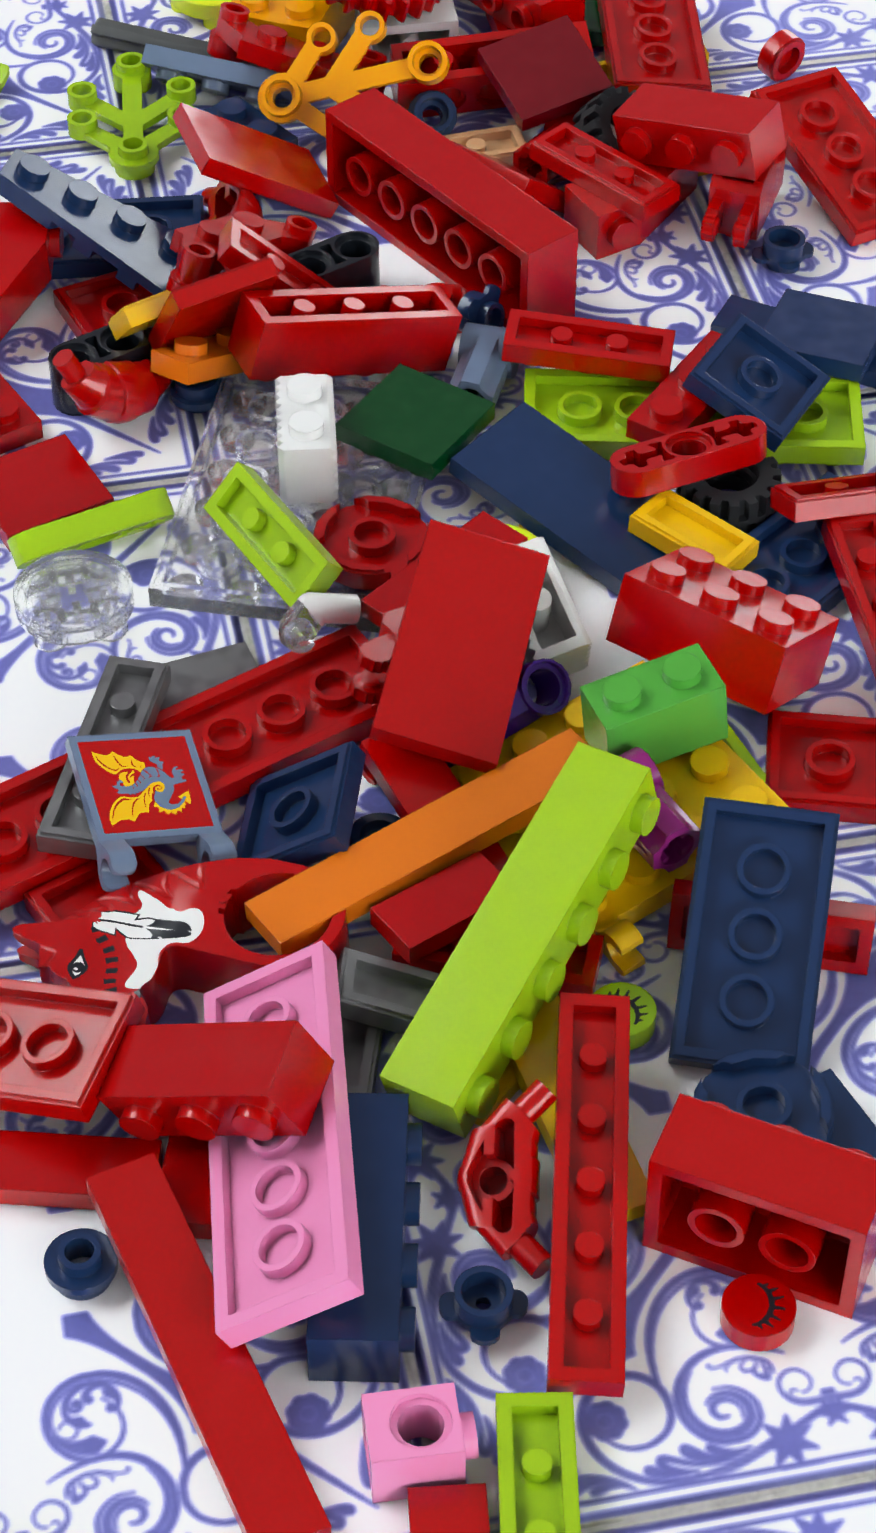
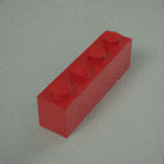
(343, 330)

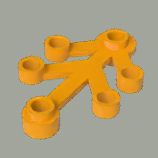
(342, 79)

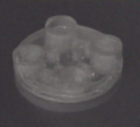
(74, 599)

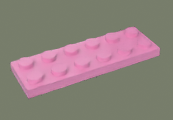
(285, 1203)

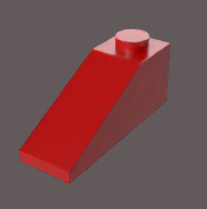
(607, 229)
(25, 262)

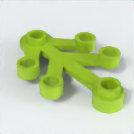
(133, 154)

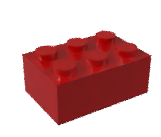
(755, 637)
(762, 1202)

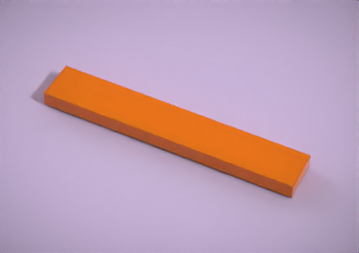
(410, 848)

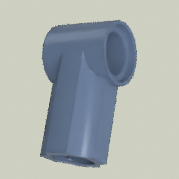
(480, 361)

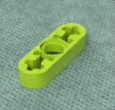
(92, 526)

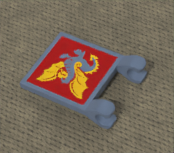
(141, 794)

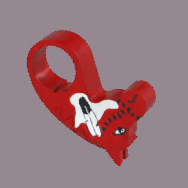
(164, 933)

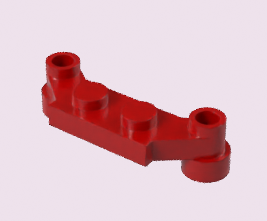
(268, 45)
(198, 243)

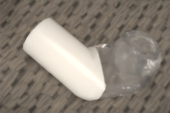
(311, 613)

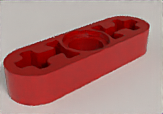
(688, 456)

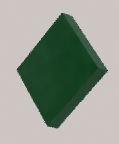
(415, 421)

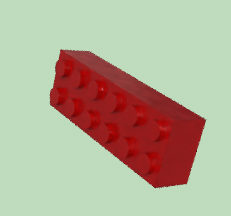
(448, 207)

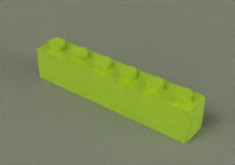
(522, 939)

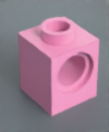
(411, 1413)

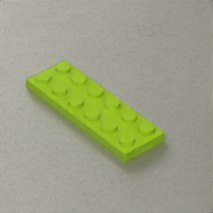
(597, 410)

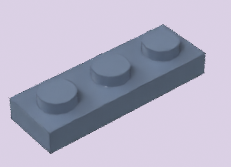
(214, 74)

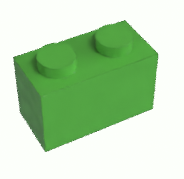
(657, 706)

